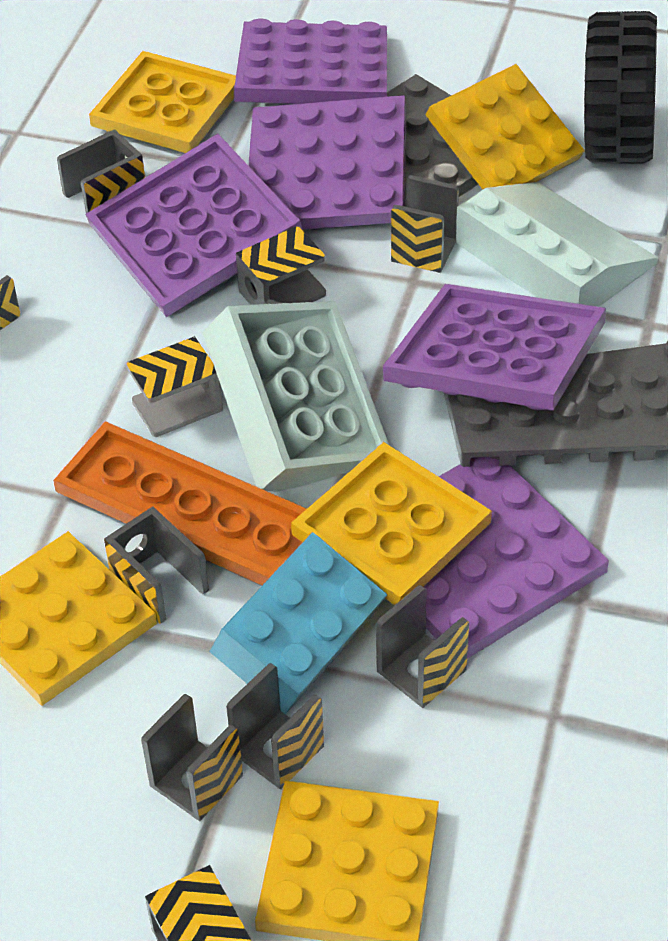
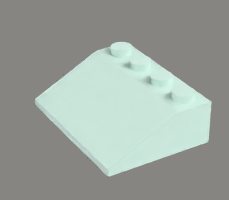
(549, 244)
(293, 391)

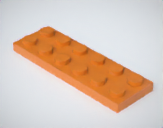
(218, 513)

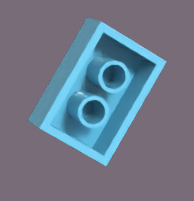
(299, 619)

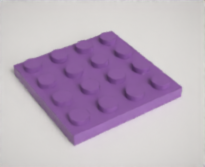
(310, 62)
(333, 159)
(188, 222)
(496, 346)
(515, 565)

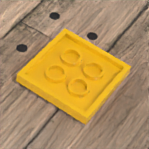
(165, 102)
(504, 131)
(394, 521)
(64, 617)
(347, 865)

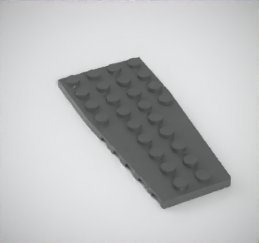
(609, 406)

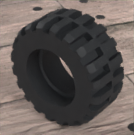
(620, 87)

